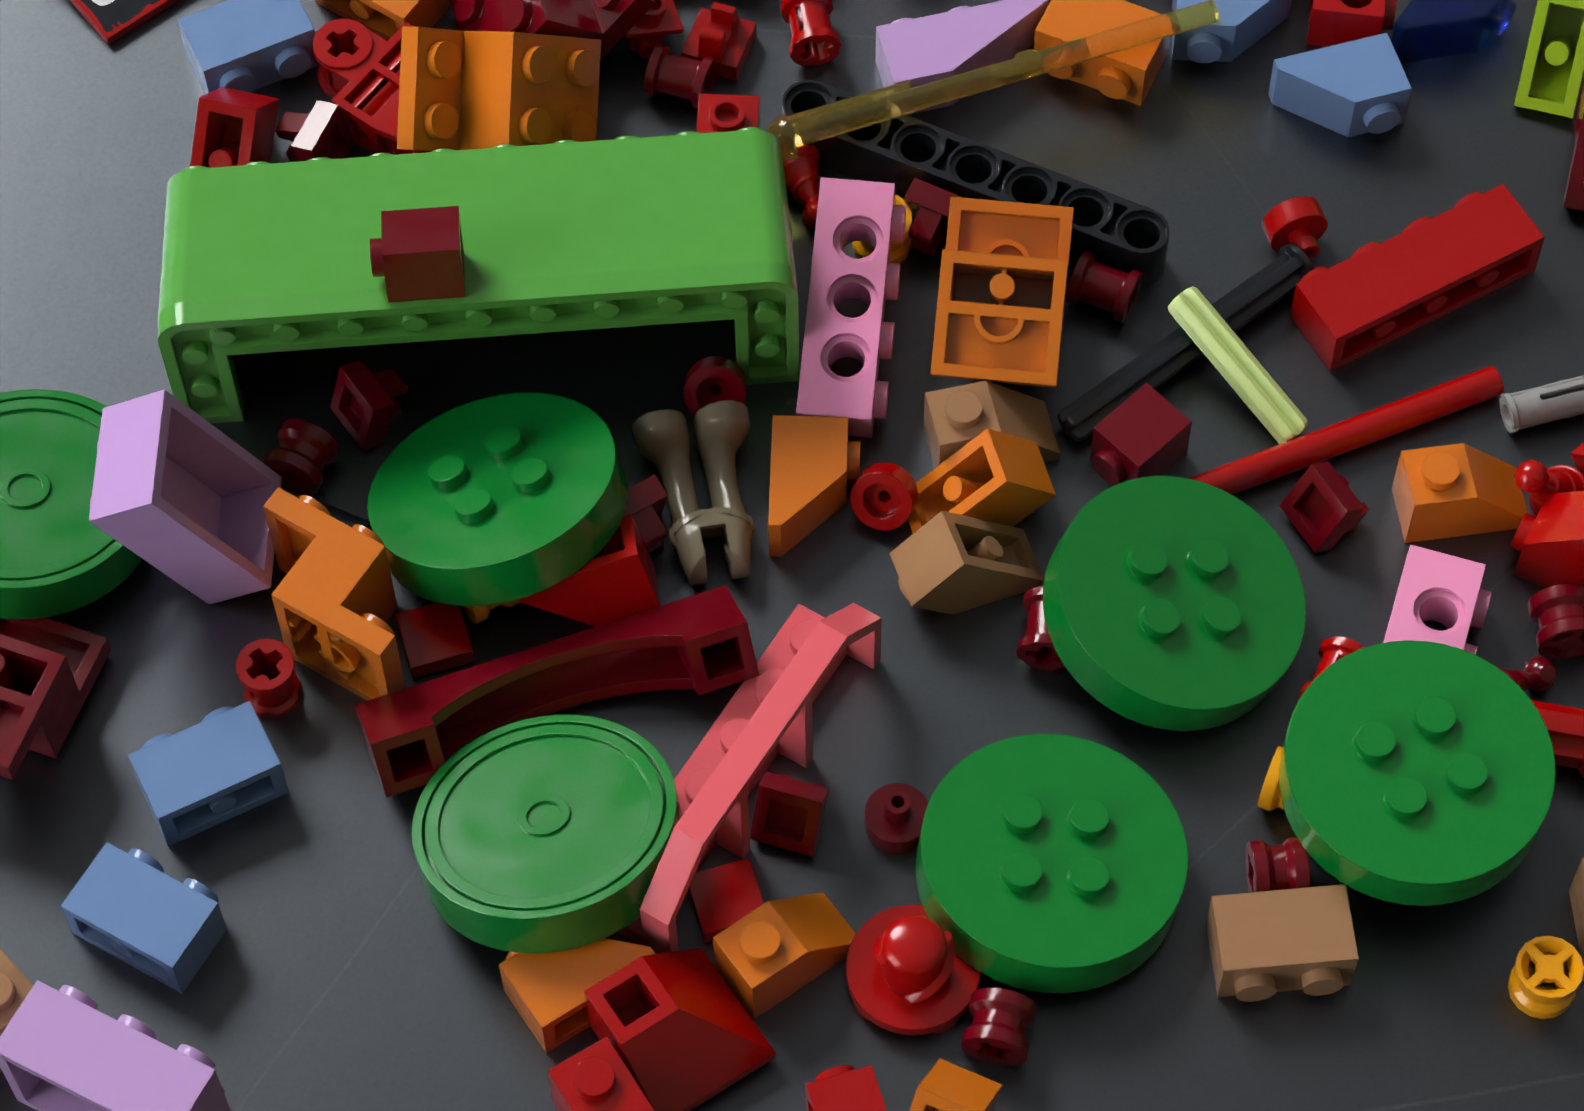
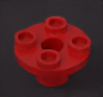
(907, 973)

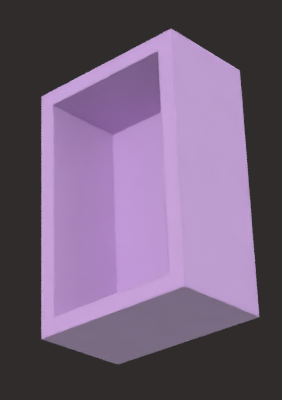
(183, 497)
(78, 1059)

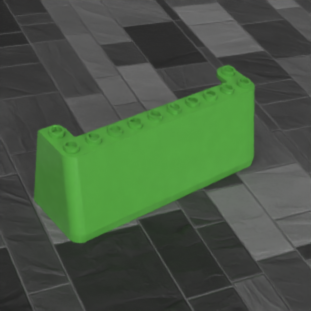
(549, 242)

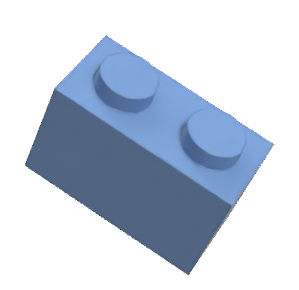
(248, 43)
(208, 772)
(145, 915)

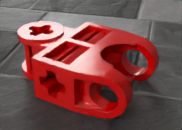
(364, 80)

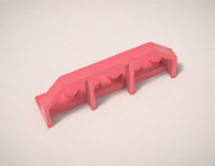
(761, 720)

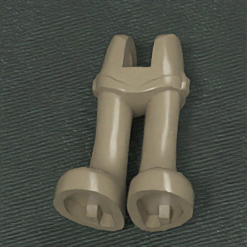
(718, 434)

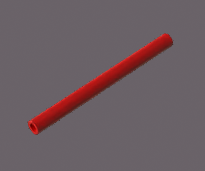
(1355, 432)

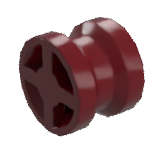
(302, 456)
(1560, 620)
(1276, 866)
(999, 1026)

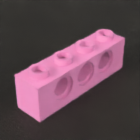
(848, 214)
(1442, 591)

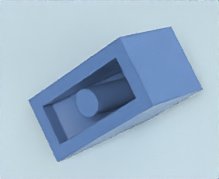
(1238, 28)
(1344, 86)

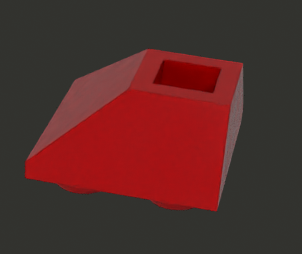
(677, 1028)

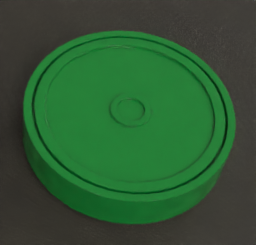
(47, 469)
(498, 499)
(1173, 603)
(1416, 772)
(545, 832)
(1051, 862)

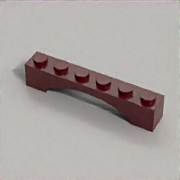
(679, 645)

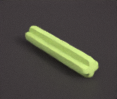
(1237, 365)

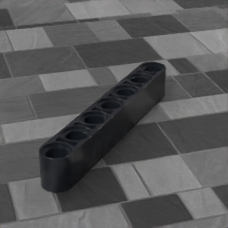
(955, 160)

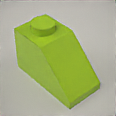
(1554, 59)

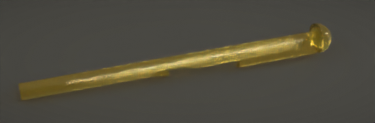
(902, 99)

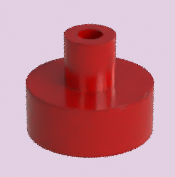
(1296, 222)
(884, 496)

